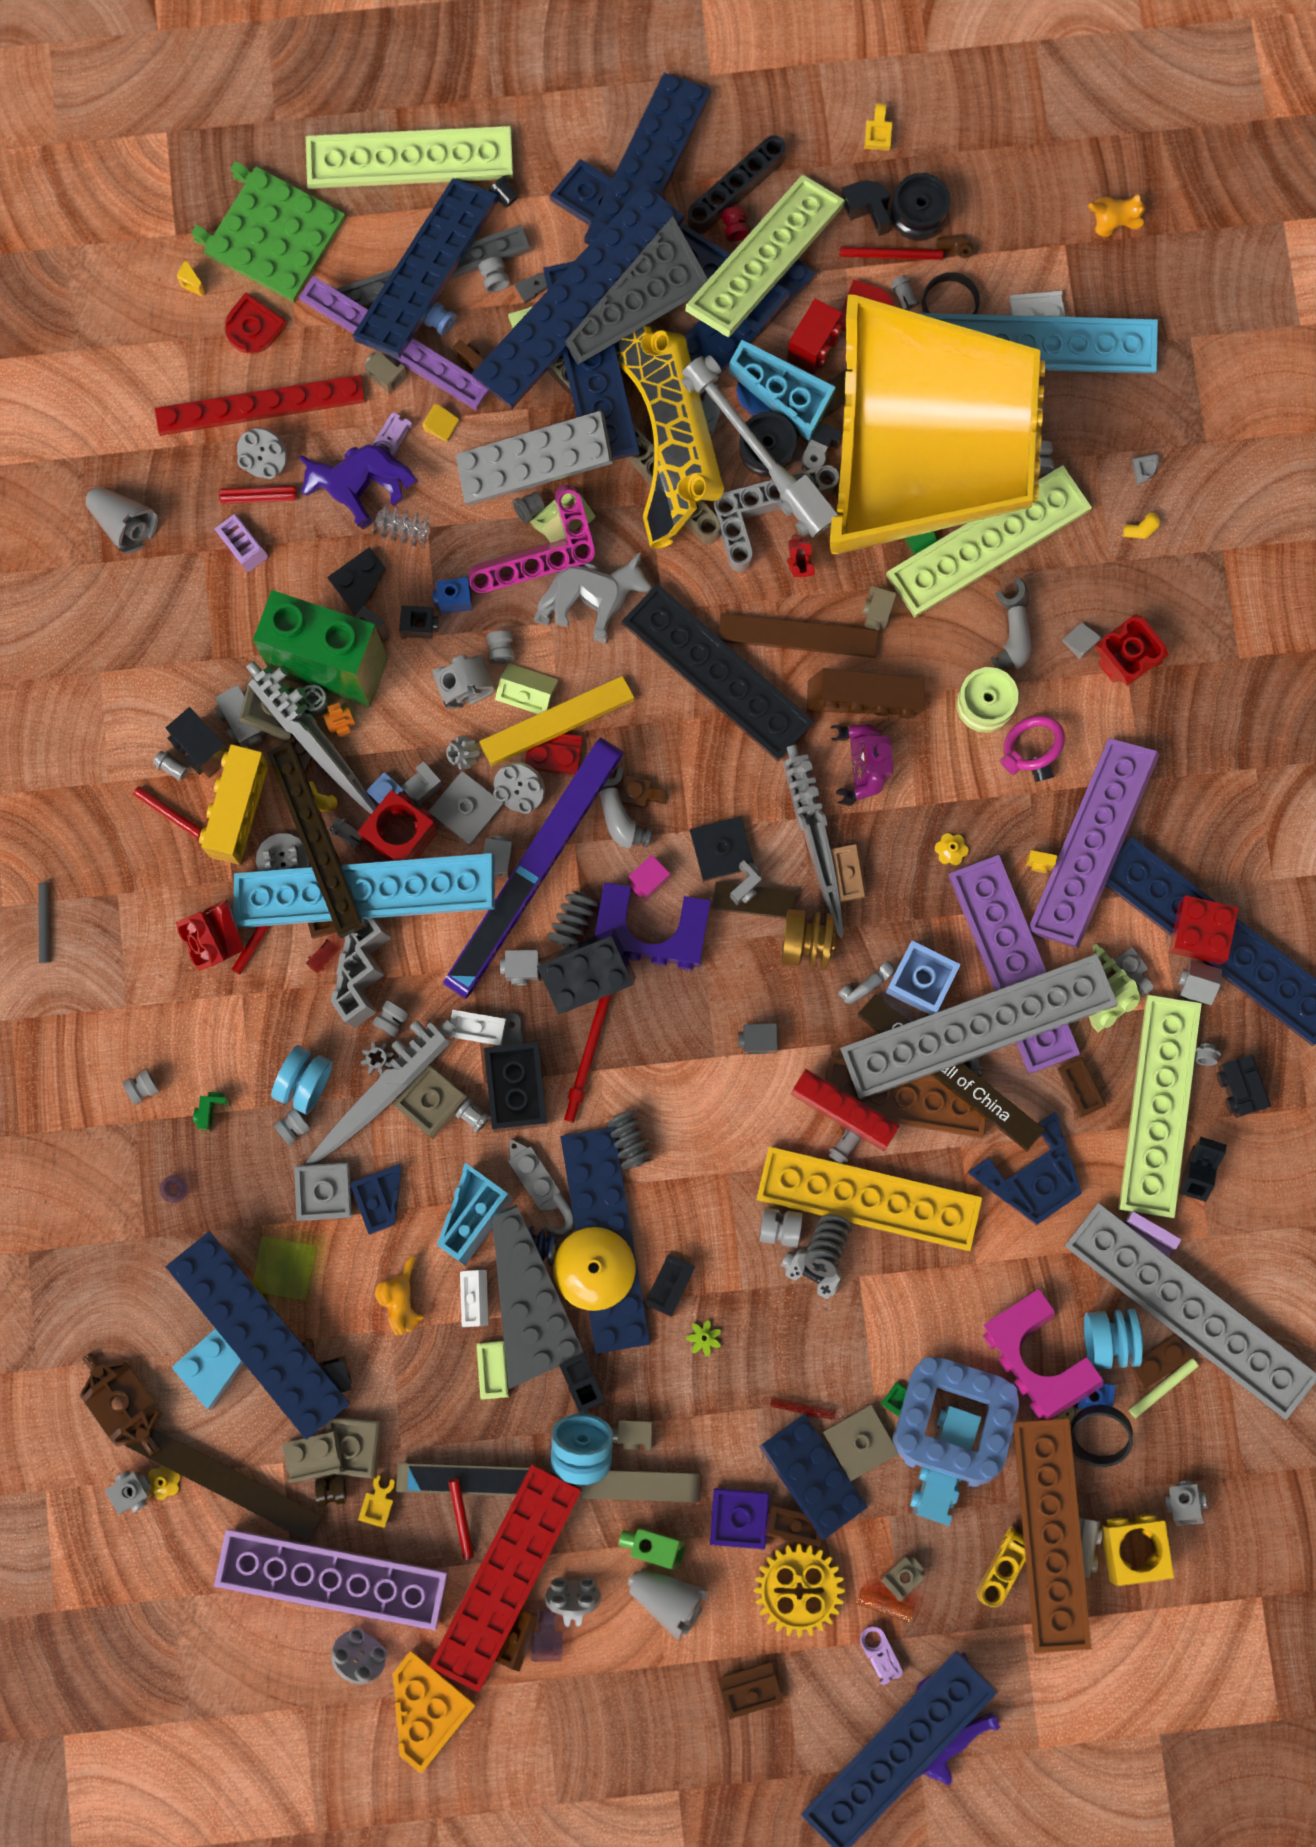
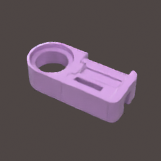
(393, 433)
(882, 1656)

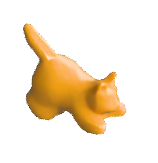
(1115, 213)
(396, 1297)

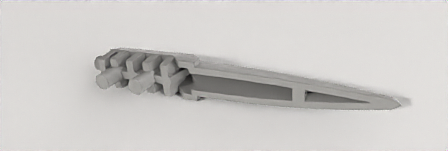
(304, 728)
(813, 823)
(389, 1085)

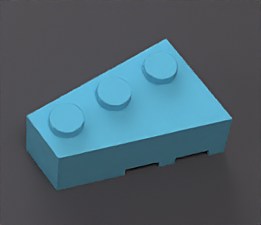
(471, 1214)

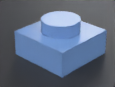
(381, 788)

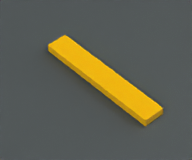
(556, 721)

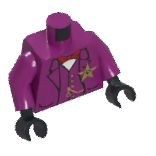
(870, 761)

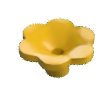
(949, 855)
(170, 1482)

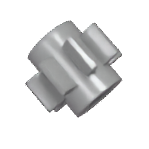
(463, 752)
(378, 1066)

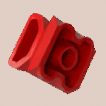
(1130, 651)
(211, 935)

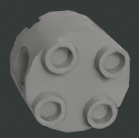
(463, 681)

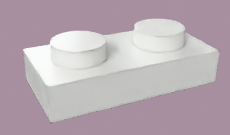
(477, 1028)
(474, 1298)

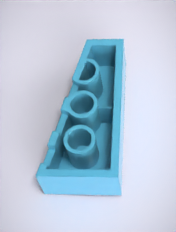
(782, 387)
(209, 1368)
(938, 1490)

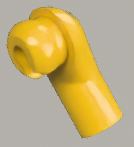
(1144, 529)
(324, 802)

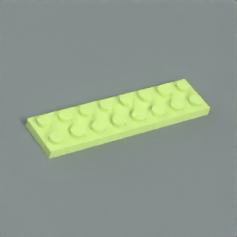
(408, 157)
(765, 256)
(986, 544)
(1160, 1106)

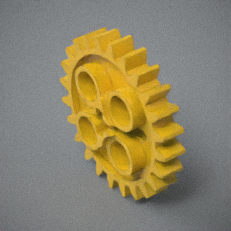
(798, 1616)

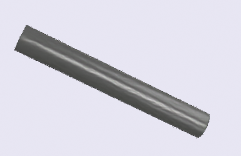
(43, 923)

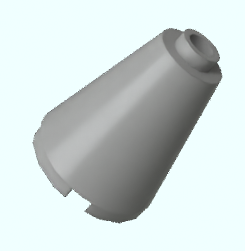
(122, 518)
(668, 1600)

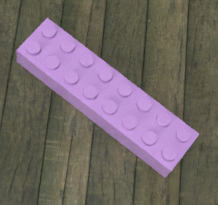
(331, 1578)

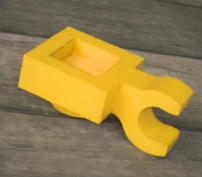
(878, 131)

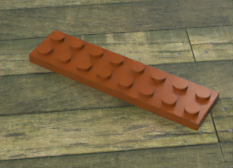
(1051, 1536)

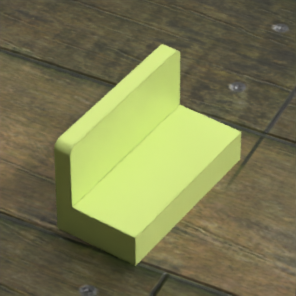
(549, 521)
(525, 689)

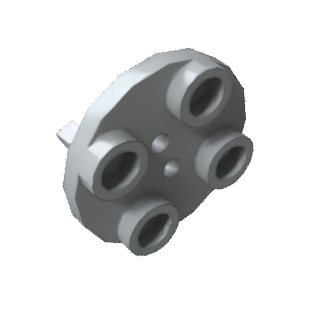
(250, 449)
(508, 781)
(269, 857)
(573, 1598)
(348, 1648)

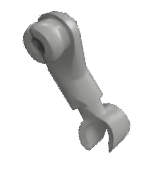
(867, 985)

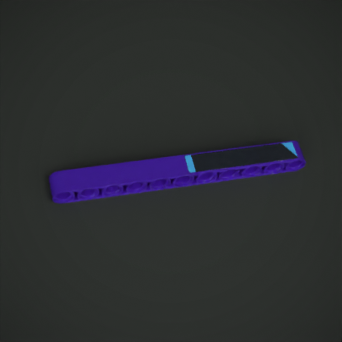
(533, 867)

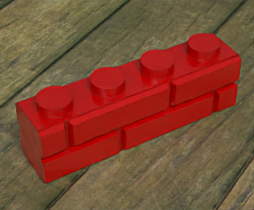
(844, 1110)

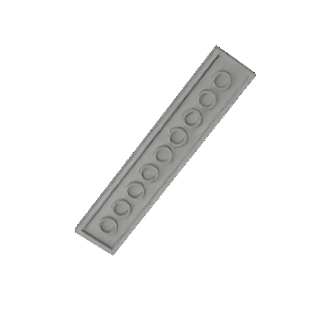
(978, 1027)
(1192, 1311)

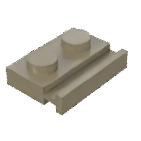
(313, 1457)

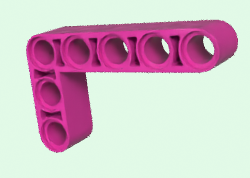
(541, 553)

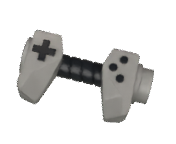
(796, 1268)

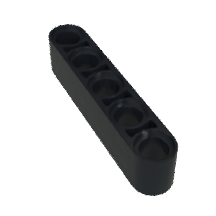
(739, 173)

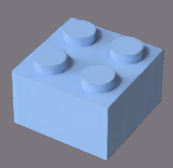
(922, 978)

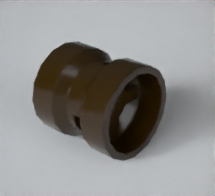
(330, 1491)

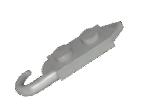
(540, 1185)

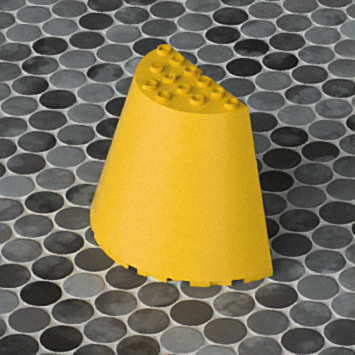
(933, 426)

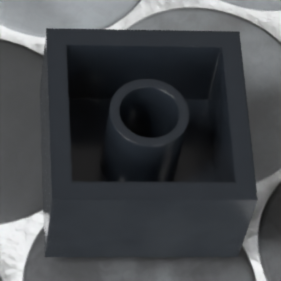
(196, 739)

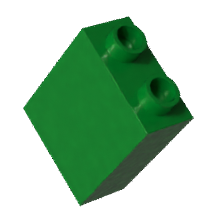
(321, 647)

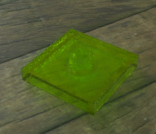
(284, 1268)

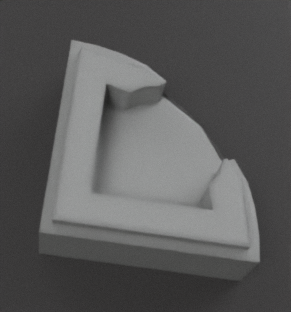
(1144, 468)

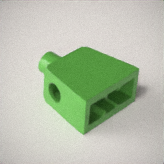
(665, 1549)

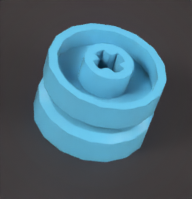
(302, 1079)
(581, 1449)

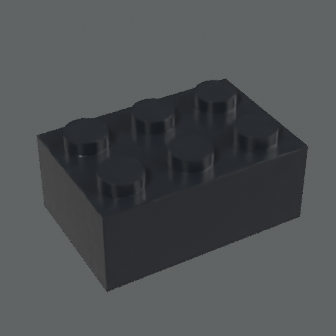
(586, 971)
(515, 1087)

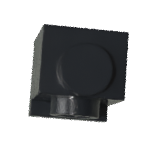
(411, 616)

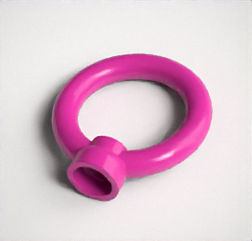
(1013, 761)

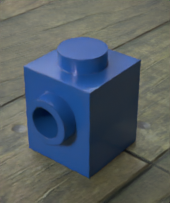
(452, 595)

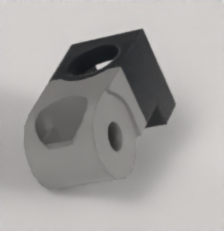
(819, 445)

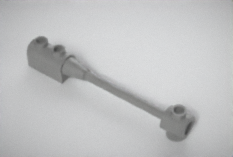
(798, 496)

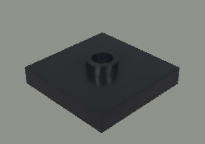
(721, 848)

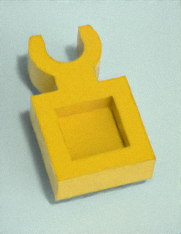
(376, 1507)

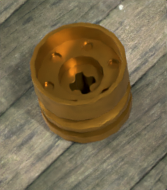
(808, 939)

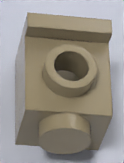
(385, 371)
(878, 608)
(633, 1434)
(892, 1577)

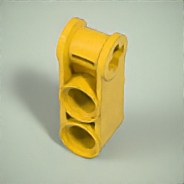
(1011, 1553)

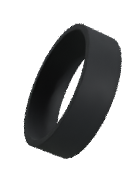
(956, 277)
(1095, 1460)

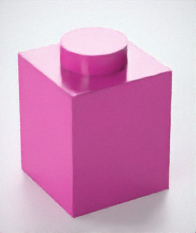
(648, 878)

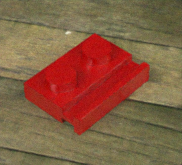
(556, 755)

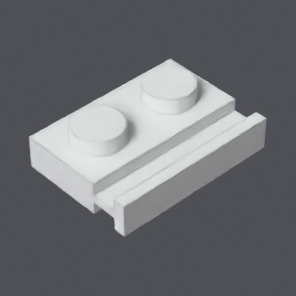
(1037, 304)

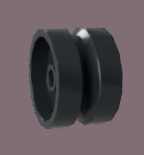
(920, 206)
(772, 429)

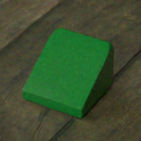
(920, 542)
(895, 1398)

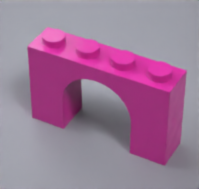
(1049, 1394)

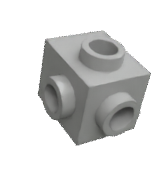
(120, 1495)
(1187, 1513)

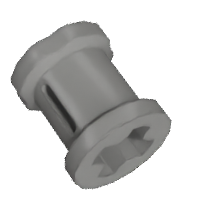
(473, 1115)

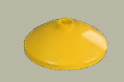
(597, 1289)

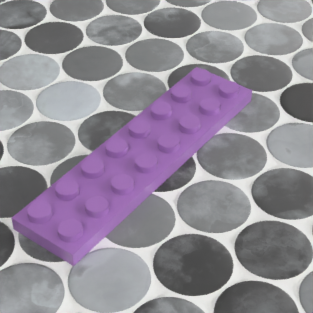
(1093, 842)
(1007, 949)

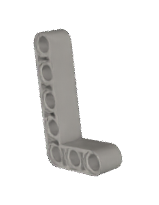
(765, 504)

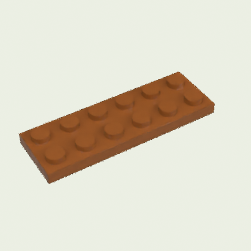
(916, 1104)

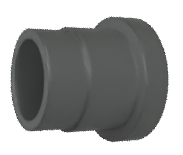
(528, 506)

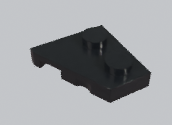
(358, 579)

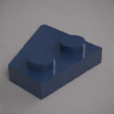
(378, 1198)

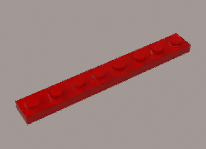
(259, 405)

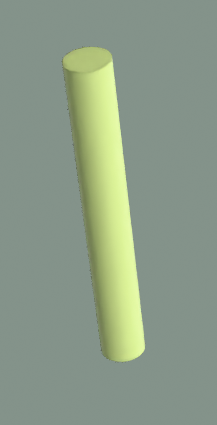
(1163, 1388)

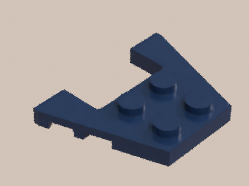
(1041, 1185)

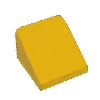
(189, 280)
(440, 423)

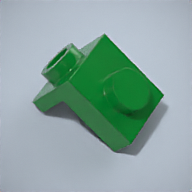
(204, 1114)

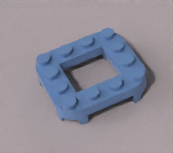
(944, 1457)

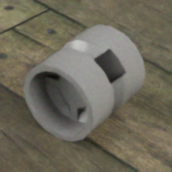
(780, 1227)

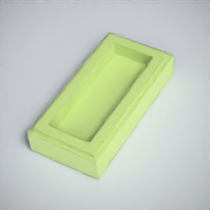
(492, 1370)

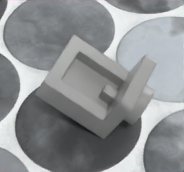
(746, 889)

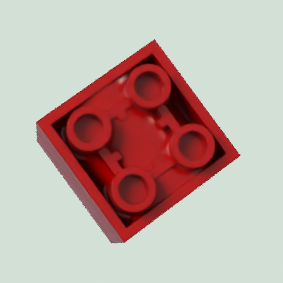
(390, 807)

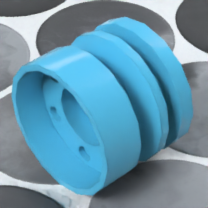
(1119, 1339)

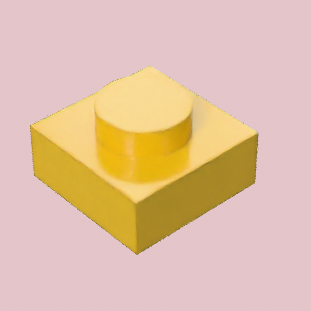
(1040, 861)

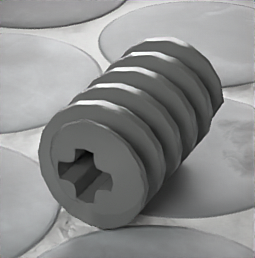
(572, 920)
(630, 1139)
(827, 1245)

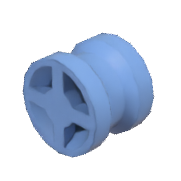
(440, 319)

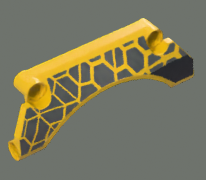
(682, 444)

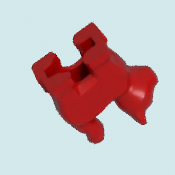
(800, 557)

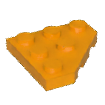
(426, 1710)

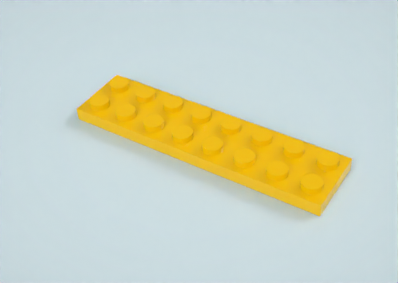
(869, 1198)

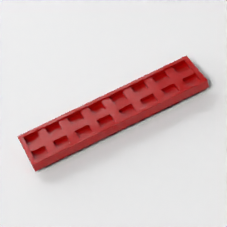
(505, 1577)

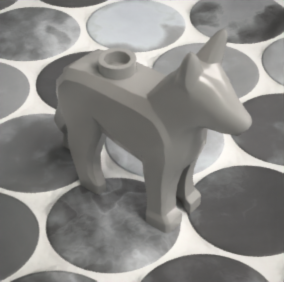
(596, 589)

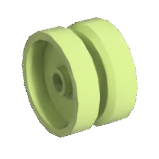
(992, 685)

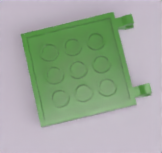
(272, 233)

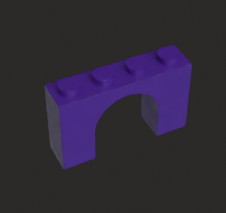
(681, 949)

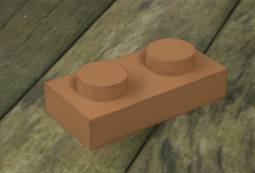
(849, 873)

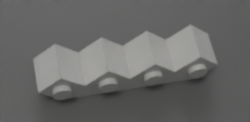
(358, 971)

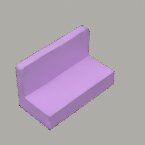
(1155, 1235)

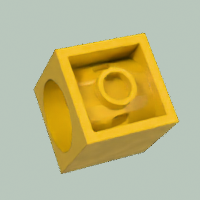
(1156, 1567)

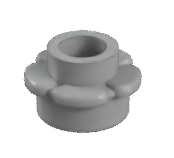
(1207, 1054)

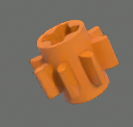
(339, 719)

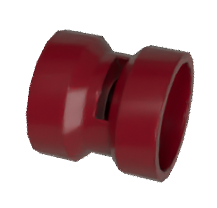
(736, 224)

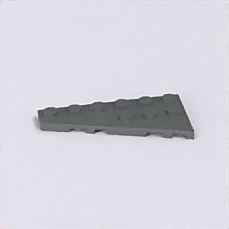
(650, 287)
(532, 1315)

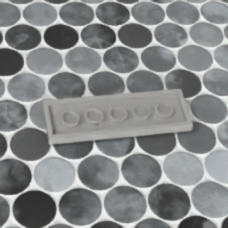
(534, 458)

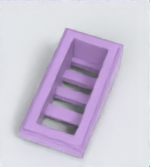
(252, 554)

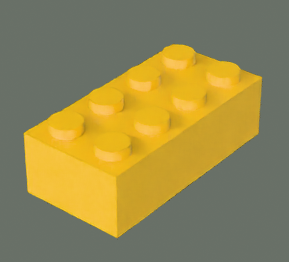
(234, 804)

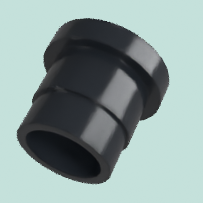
(506, 192)
(1043, 773)

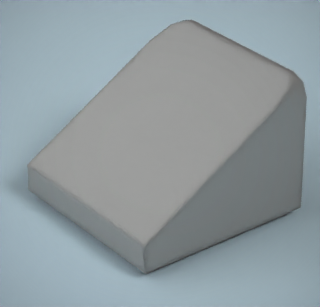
(1081, 640)

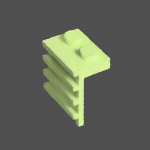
(1124, 991)

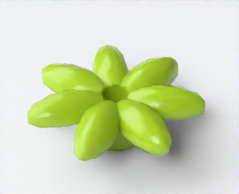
(697, 1337)

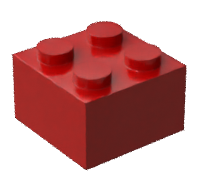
(814, 337)
(1203, 930)

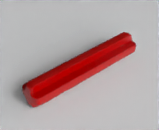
(257, 494)

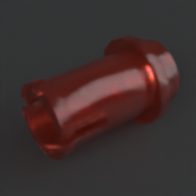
(322, 956)

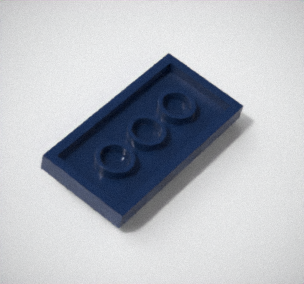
(813, 1476)

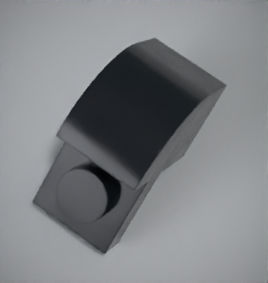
(865, 199)
(1201, 1168)
(582, 1384)

